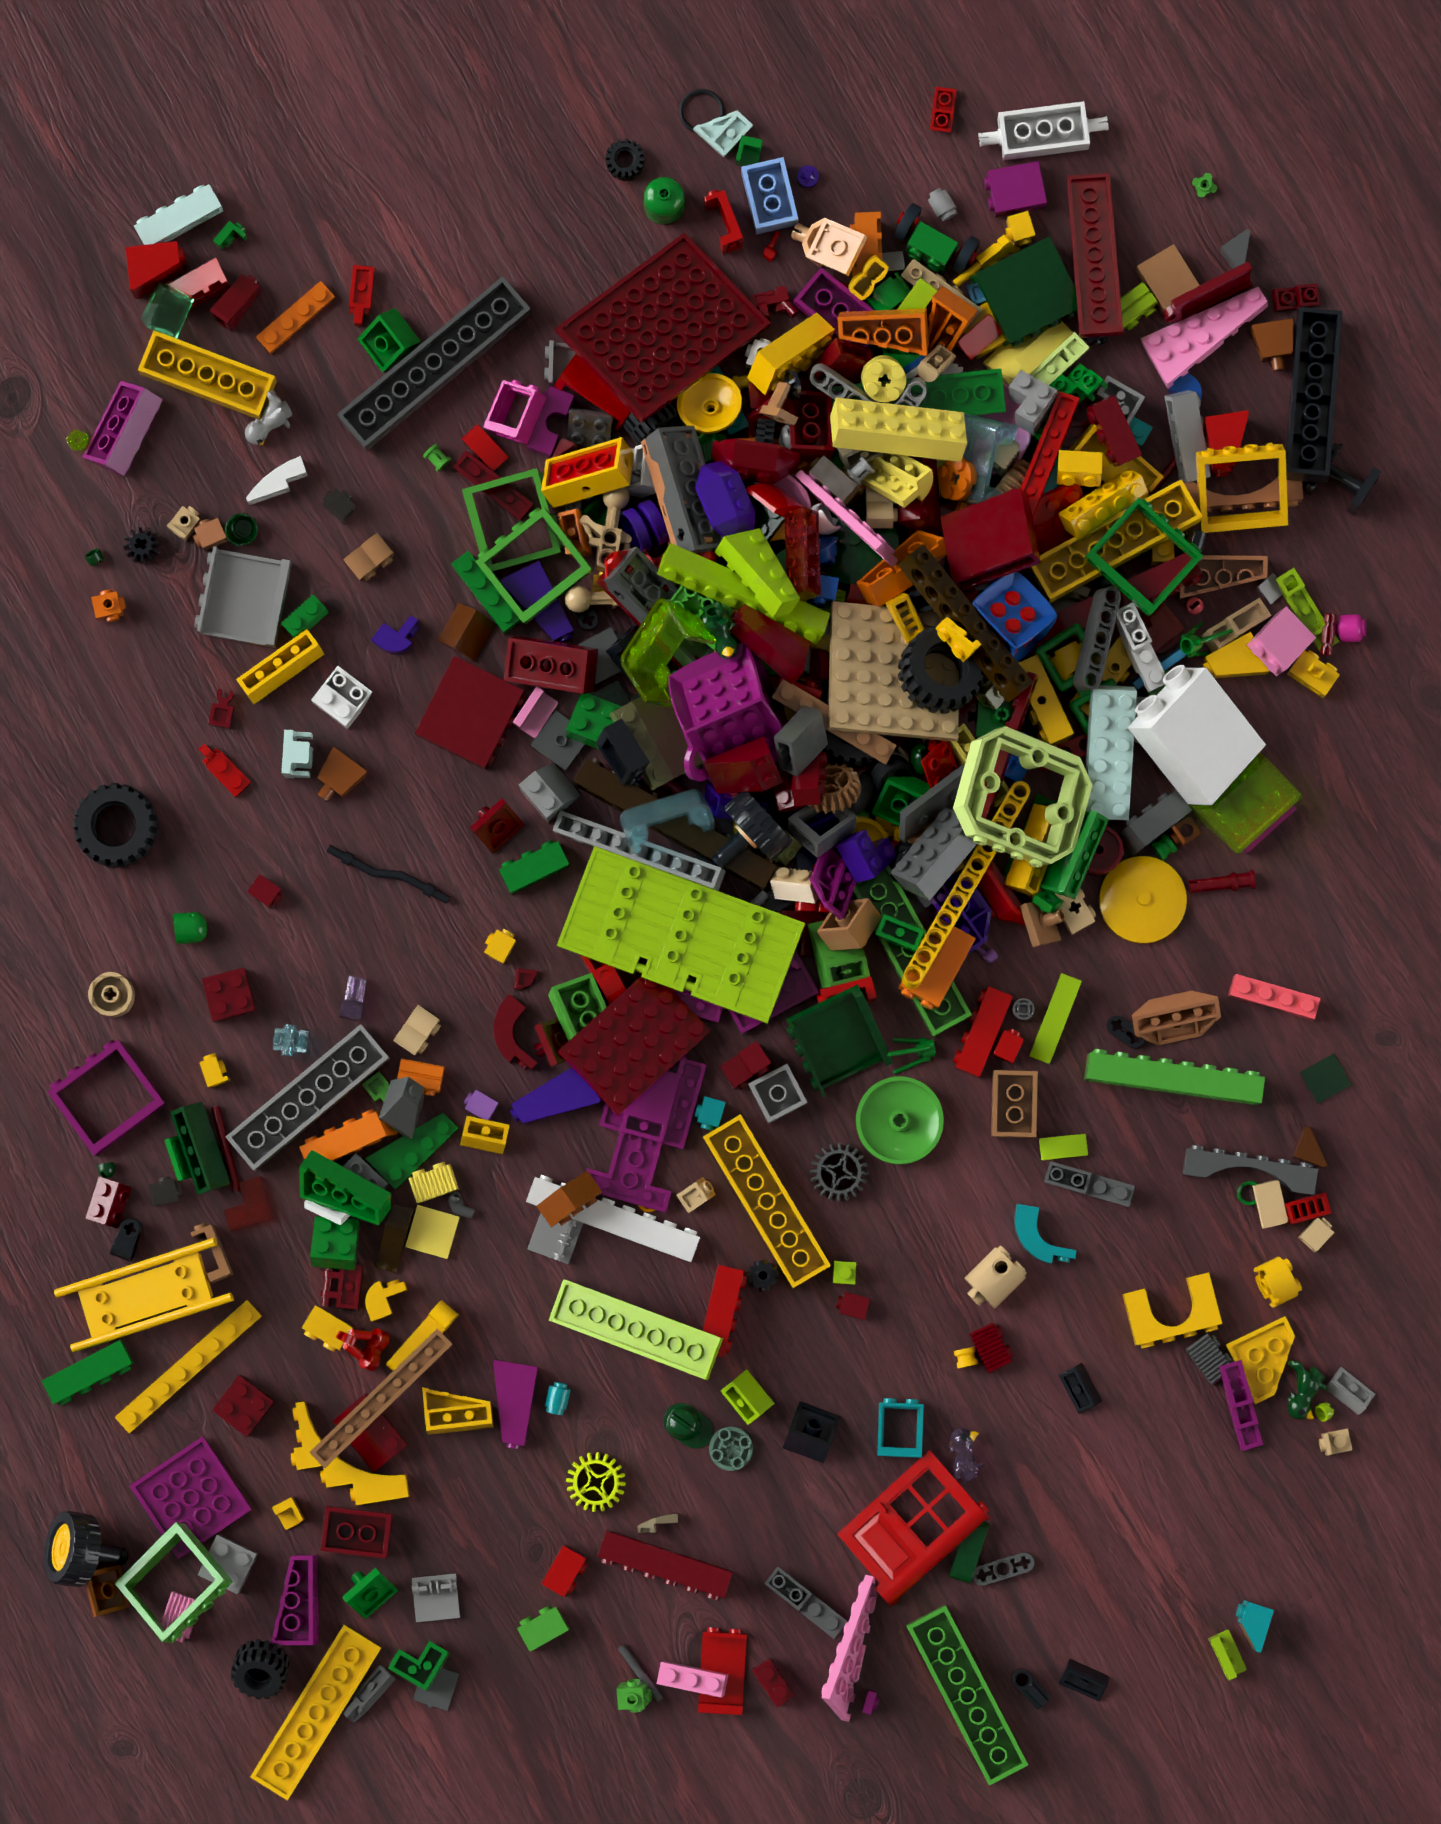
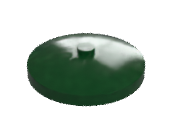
(854, 555)

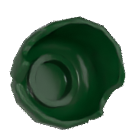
(241, 529)
(917, 753)

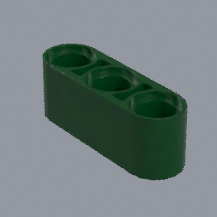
(968, 1554)

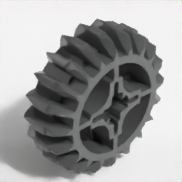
(821, 1166)

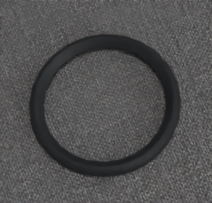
(694, 92)

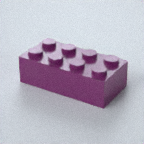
(828, 299)

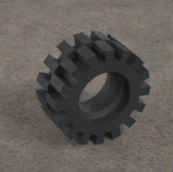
(625, 172)
(765, 430)

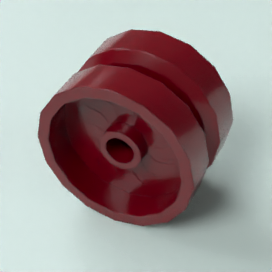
(1111, 855)

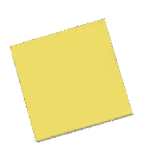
(432, 1232)

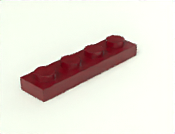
(503, 495)

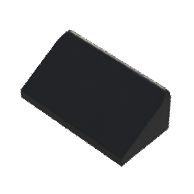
(1080, 1388)
(1084, 1680)

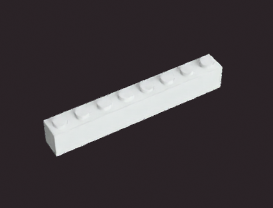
(626, 1223)

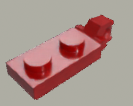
(361, 292)
(224, 770)

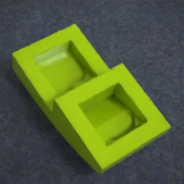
(1063, 1147)

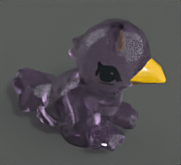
(965, 1462)

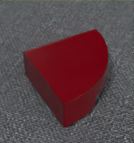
(524, 978)

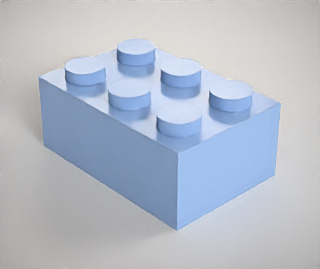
(769, 195)

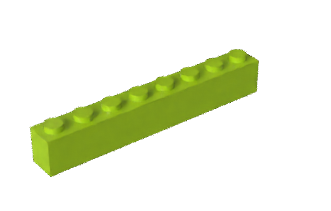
(726, 586)

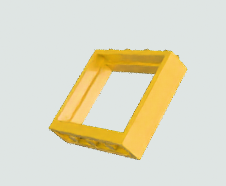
(1245, 520)

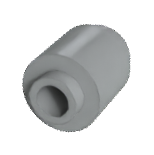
(942, 204)

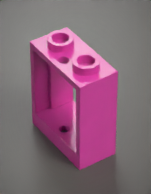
(502, 405)

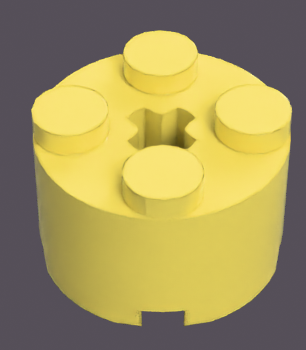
(876, 368)

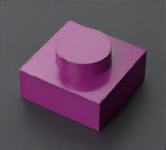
(870, 1702)

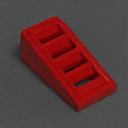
(1290, 1212)

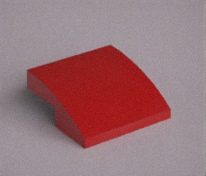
(774, 498)

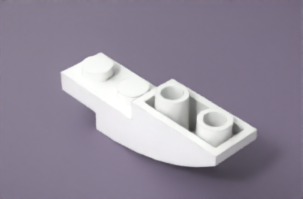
(1138, 647)

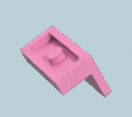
(535, 712)

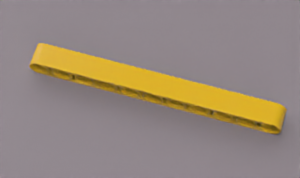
(960, 893)

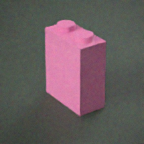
(1281, 641)

